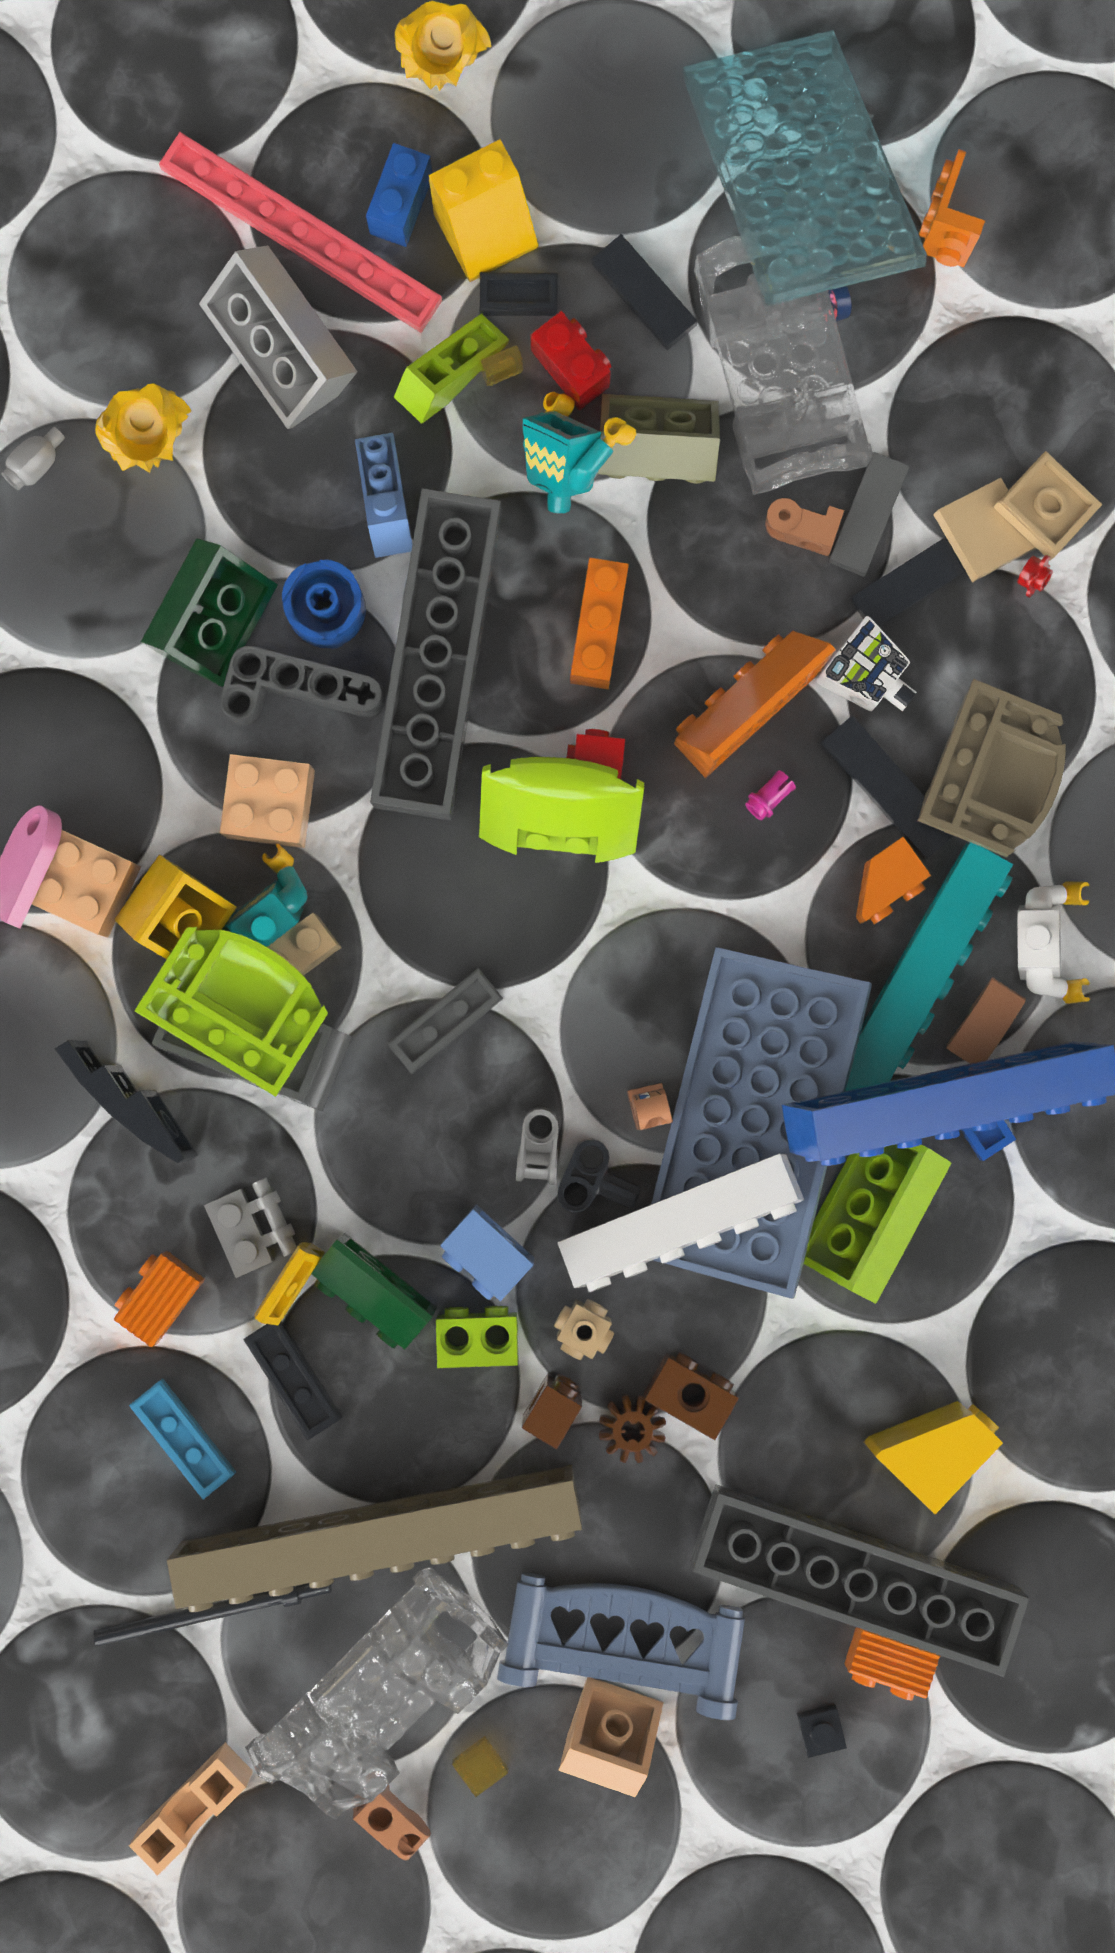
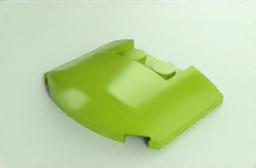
(560, 808)
(235, 1005)

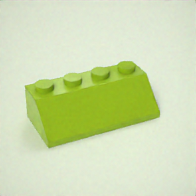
(873, 1216)

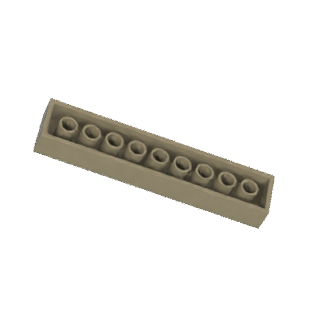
(375, 1538)

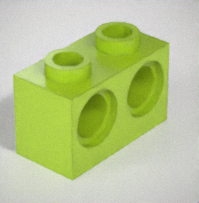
(478, 1350)

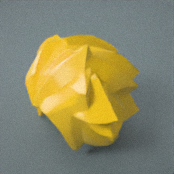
(439, 42)
(141, 426)

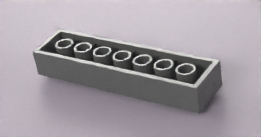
(436, 654)
(859, 1580)

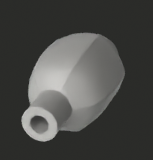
(32, 459)

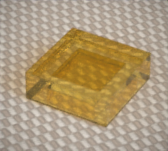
(502, 365)
(480, 1766)

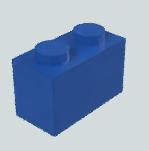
(399, 195)

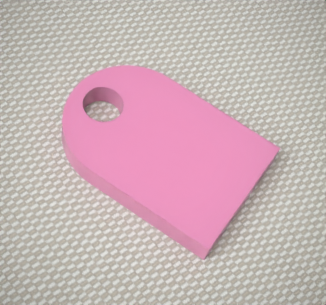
(26, 862)

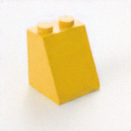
(483, 210)
(169, 903)
(937, 1451)

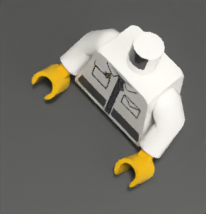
(1041, 941)

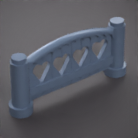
(705, 1673)

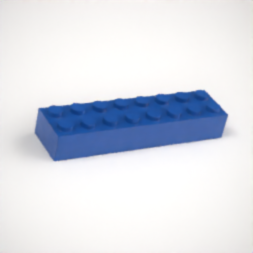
(949, 1101)

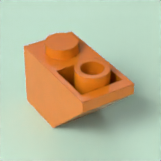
(888, 877)

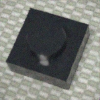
(821, 1730)

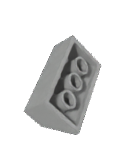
(276, 335)

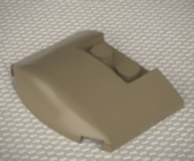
(996, 770)

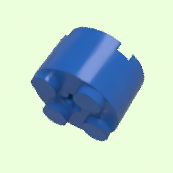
(322, 582)

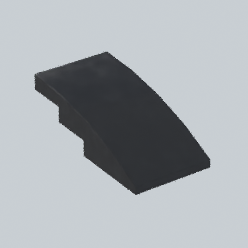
(138, 1111)

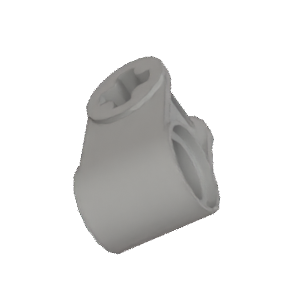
(538, 1149)

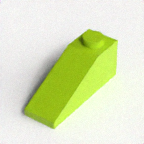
(448, 368)

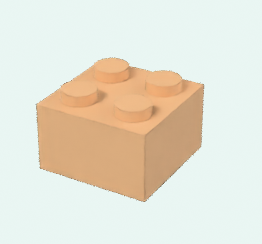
(267, 801)
(86, 884)

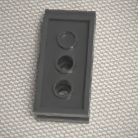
(309, 1080)

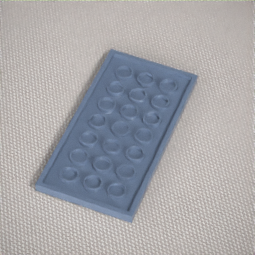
(759, 1042)

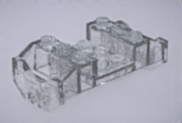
(781, 375)
(377, 1695)

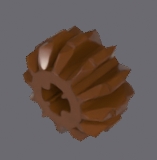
(631, 1442)

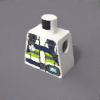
(868, 669)

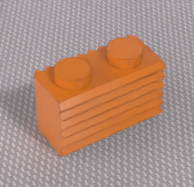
(157, 1298)
(890, 1663)

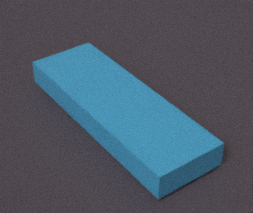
(182, 1438)

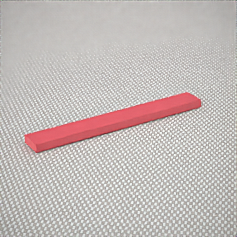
(300, 232)

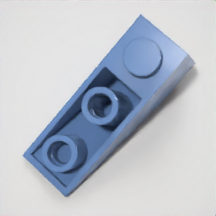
(383, 495)

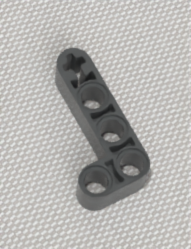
(305, 689)

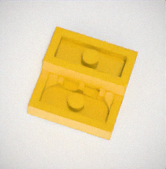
(289, 1283)

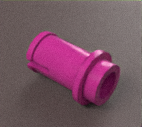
(769, 796)

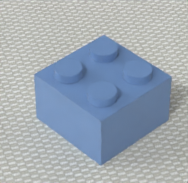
(487, 1254)

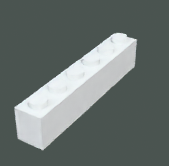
(681, 1221)

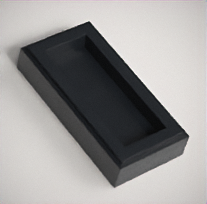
(518, 294)

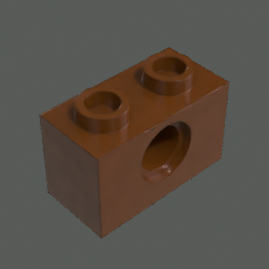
(552, 1409)
(704, 1415)

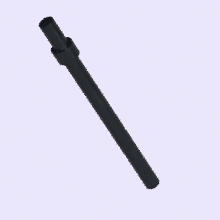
(219, 1610)

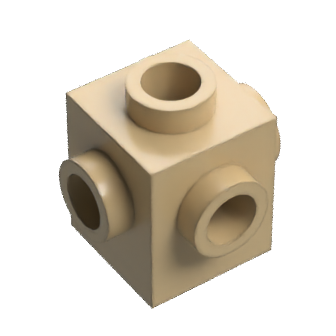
(584, 1314)

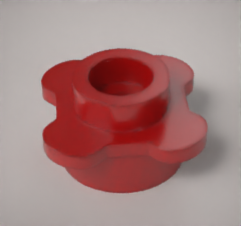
(1035, 574)

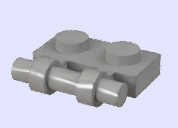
(240, 1232)

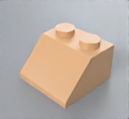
(612, 1737)

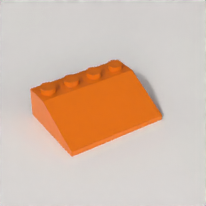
(752, 700)

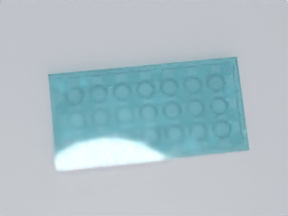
(803, 168)

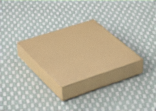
(1047, 505)
(980, 533)

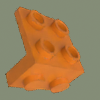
(947, 232)

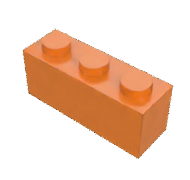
(599, 623)

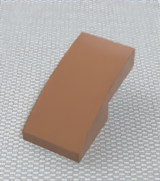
(986, 1022)

